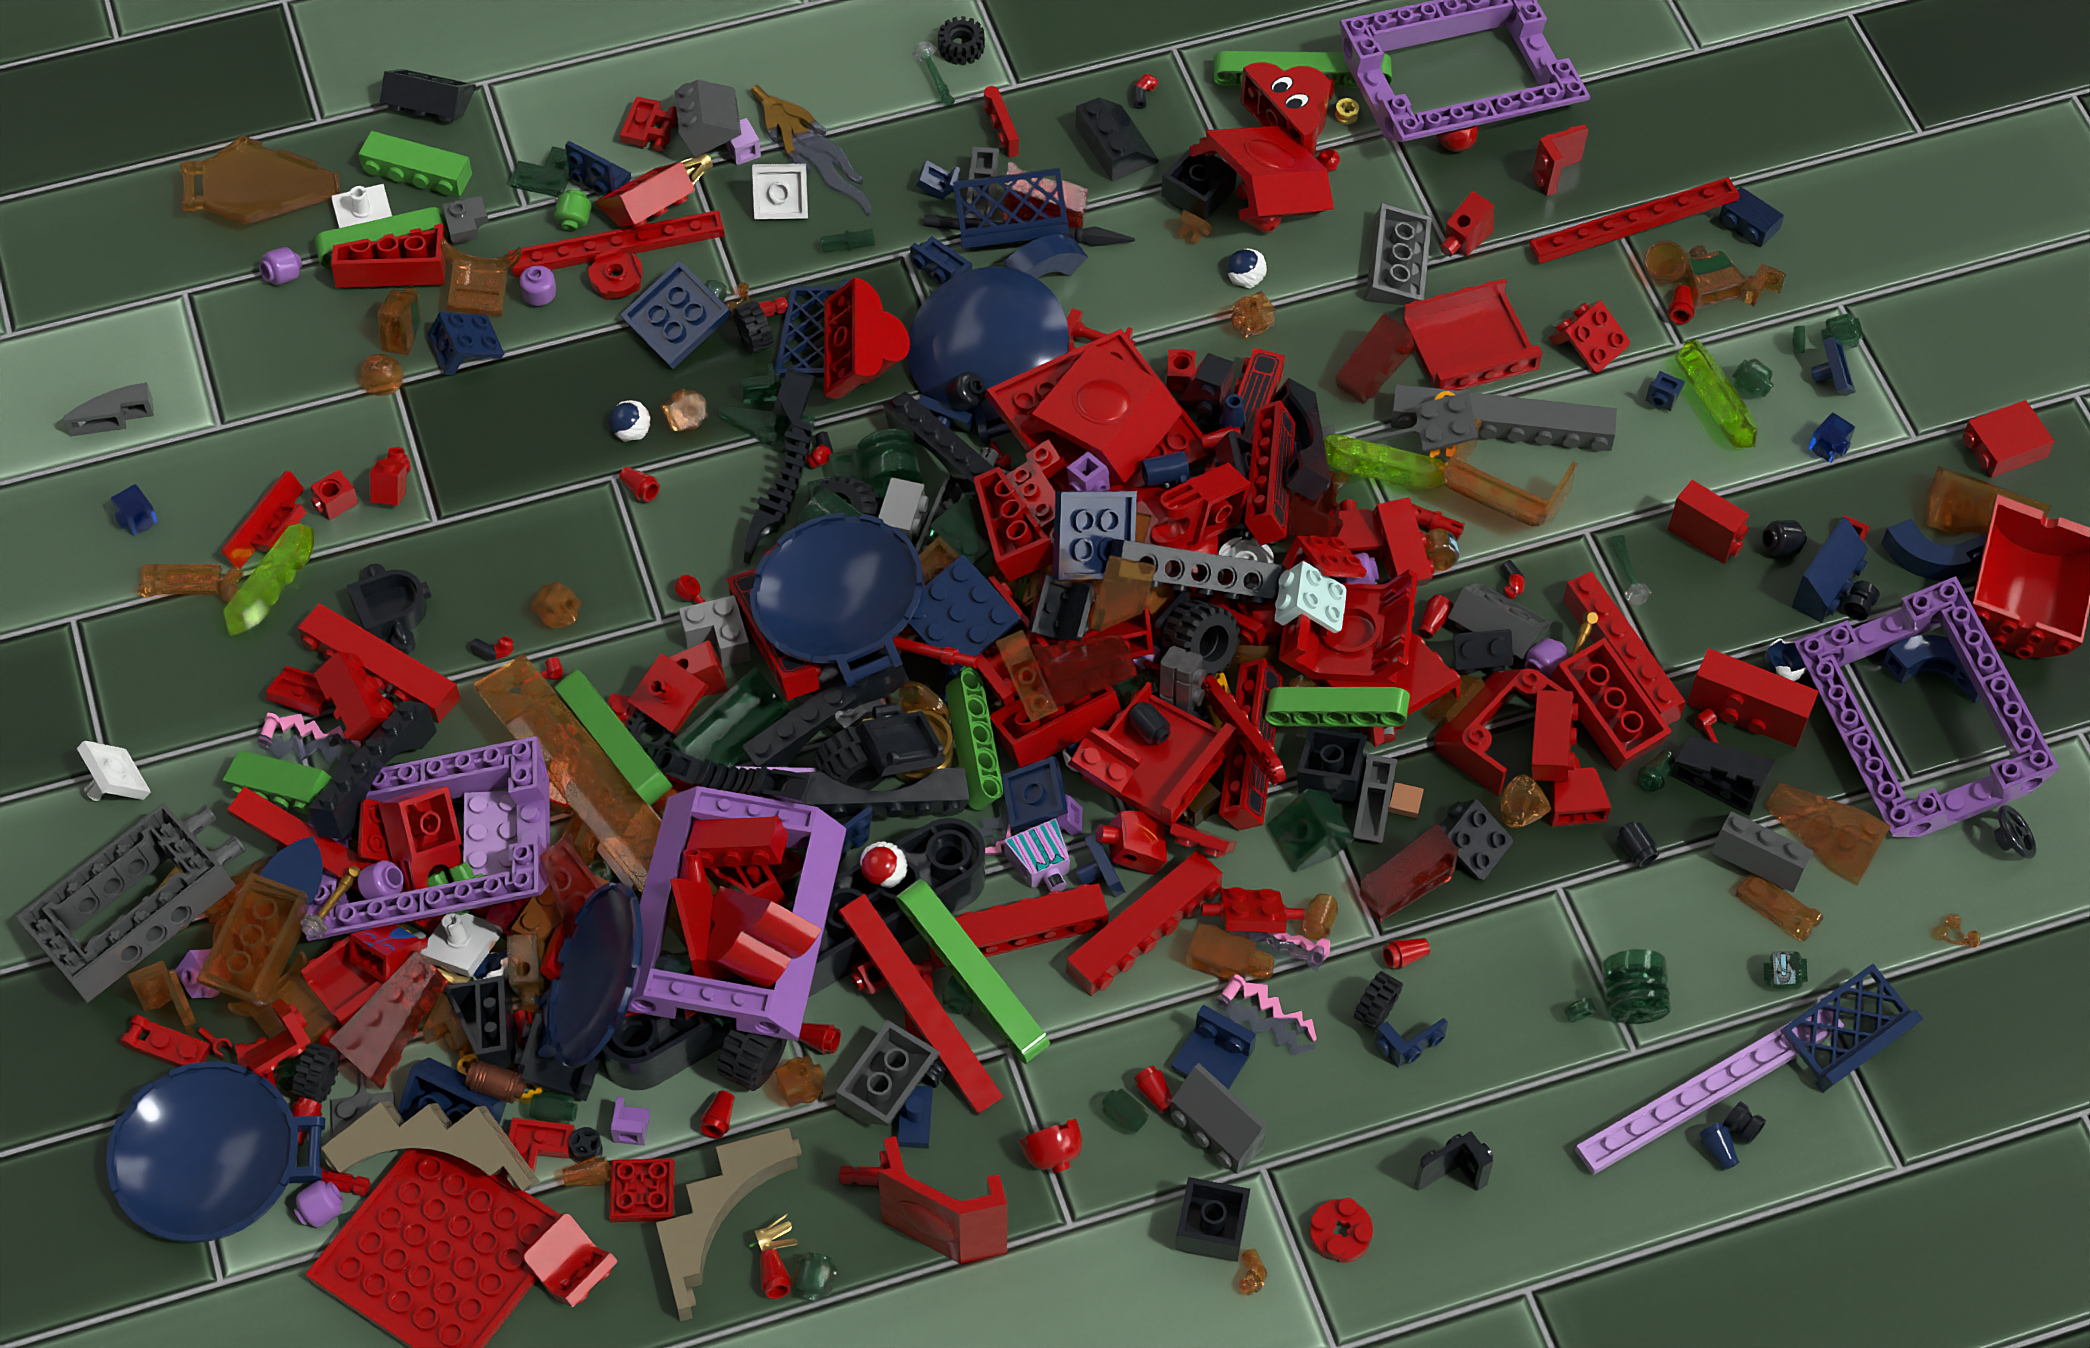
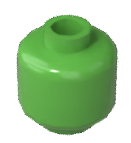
(572, 210)

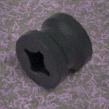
(583, 1139)

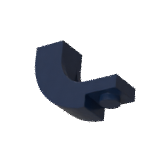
(1048, 255)
(1928, 559)
(1928, 654)

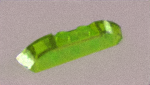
(1717, 394)
(1384, 463)
(269, 578)

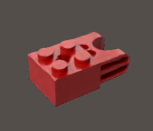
(1201, 507)
(422, 834)

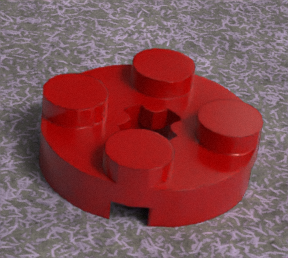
(615, 286)
(1344, 1213)

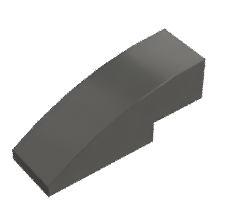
(983, 164)
(110, 410)
(1375, 798)

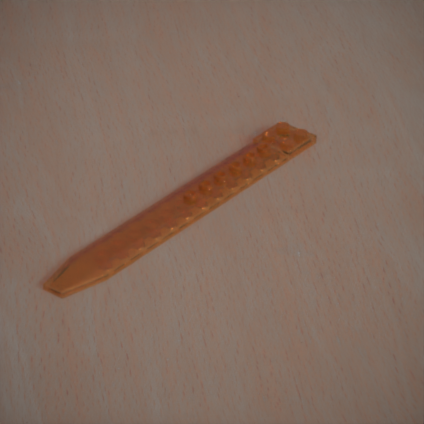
(581, 772)

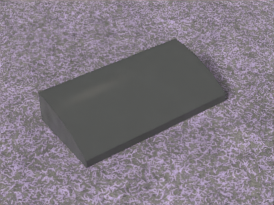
(1398, 256)

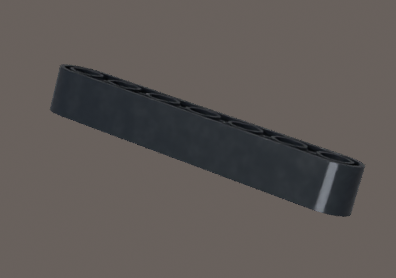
(682, 1042)

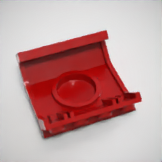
(1276, 169)
(1106, 410)
(1371, 640)
(952, 1227)

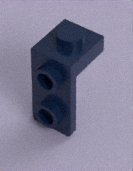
(1392, 1045)

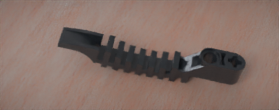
(790, 407)
(761, 782)

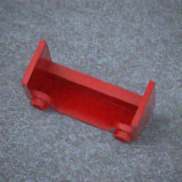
(1467, 739)

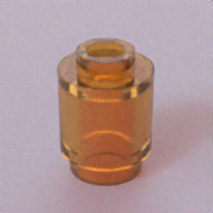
(1320, 916)

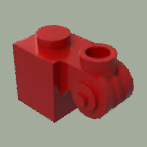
(389, 477)

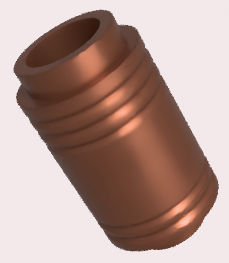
(495, 1082)

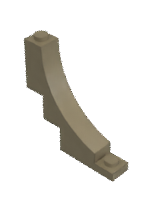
(472, 1138)
(689, 1237)

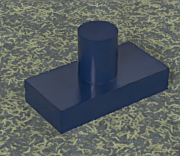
(1835, 367)
(949, 415)
(1100, 867)
(916, 1119)

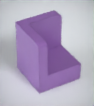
(629, 1124)

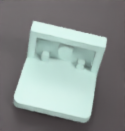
(1312, 594)

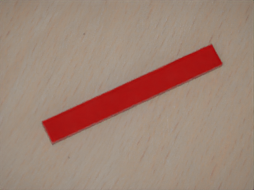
(1633, 220)
(630, 240)
(287, 829)
(920, 1004)

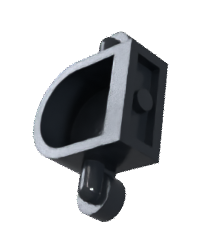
(390, 604)

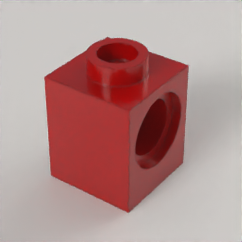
(1179, 368)
(339, 488)
(861, 979)

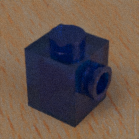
(1832, 438)
(133, 510)

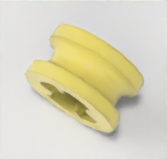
(1347, 104)

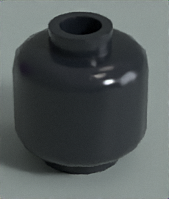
(965, 391)
(1784, 538)

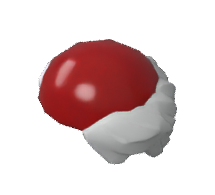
(883, 864)

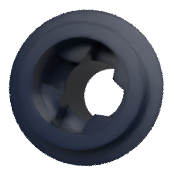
(1233, 412)
(1720, 1145)

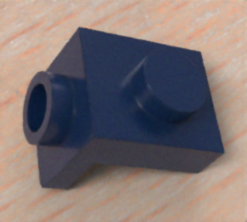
(937, 180)
(1664, 391)

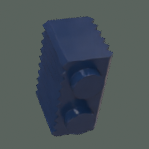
(1751, 217)

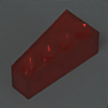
(390, 1019)

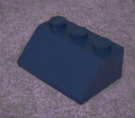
(1831, 573)
(438, 1083)

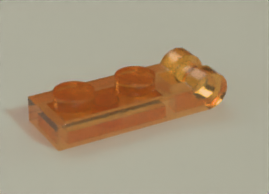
(179, 579)
(1778, 906)

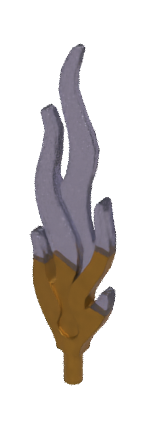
(799, 140)

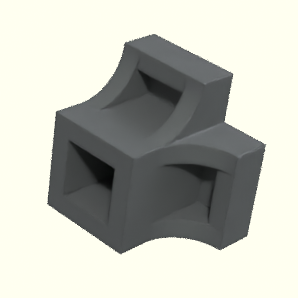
(465, 218)

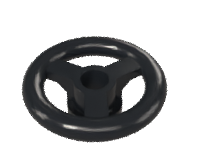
(2013, 832)

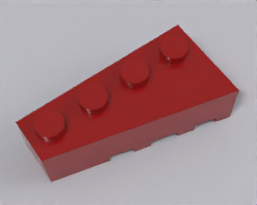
(391, 260)
(1013, 532)

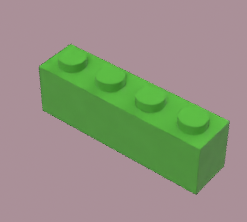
(415, 164)
(277, 780)

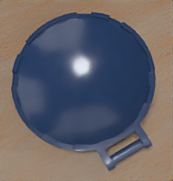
(987, 325)
(838, 592)
(595, 977)
(207, 1152)

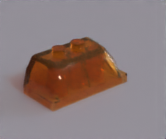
(255, 940)

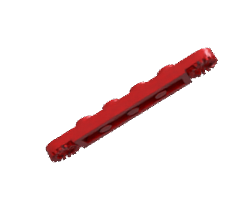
(1248, 735)

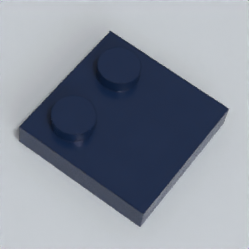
(1034, 793)

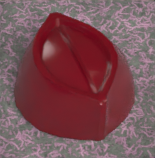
(505, 914)

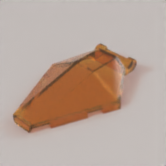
(256, 182)

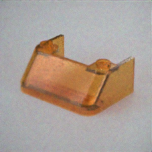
(1501, 495)
(1124, 587)

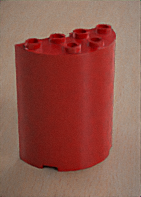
(2033, 581)

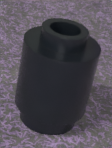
(1149, 723)
(1638, 843)

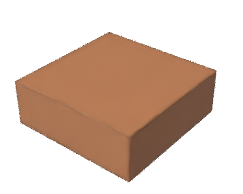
(1406, 800)

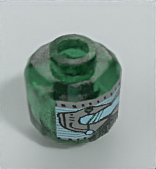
(1786, 970)

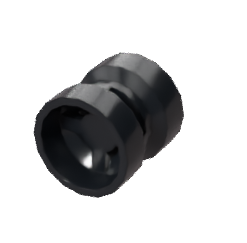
(1860, 601)
(1742, 1121)

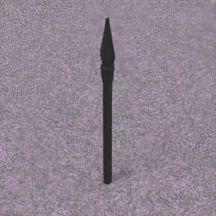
(1092, 235)

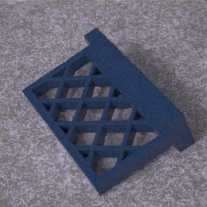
(1008, 230)
(816, 293)
(1860, 1051)

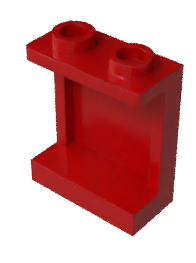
(340, 982)

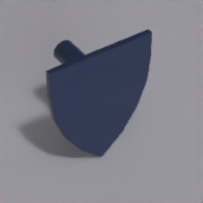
(297, 867)

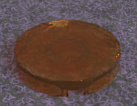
(919, 697)

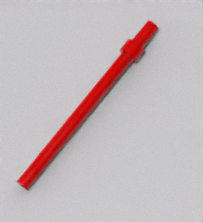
(947, 654)

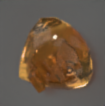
(1523, 802)

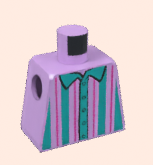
(1039, 855)

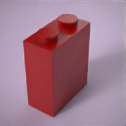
(2008, 439)
(1709, 522)

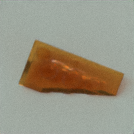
(1965, 503)
(1835, 831)

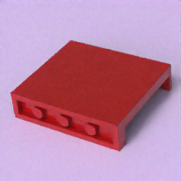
(1470, 337)
(1422, 678)
(1175, 769)

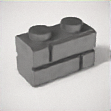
(1182, 679)

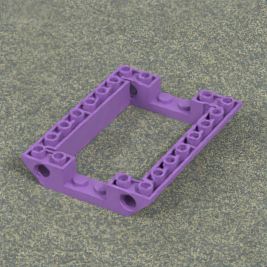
(1370, 35)
(1921, 612)
(508, 765)
(756, 1009)

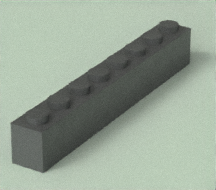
(1520, 418)

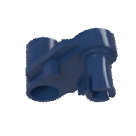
(1166, 468)

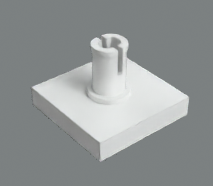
(780, 191)
(361, 205)
(112, 772)
(461, 943)

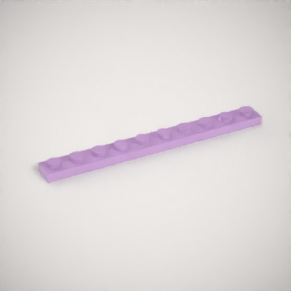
(1695, 1096)

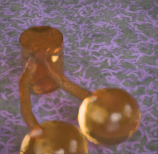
(743, 290)
(1954, 921)

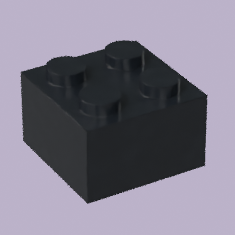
(1198, 183)
(1332, 763)
(1212, 1219)

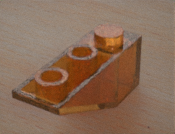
(1026, 676)

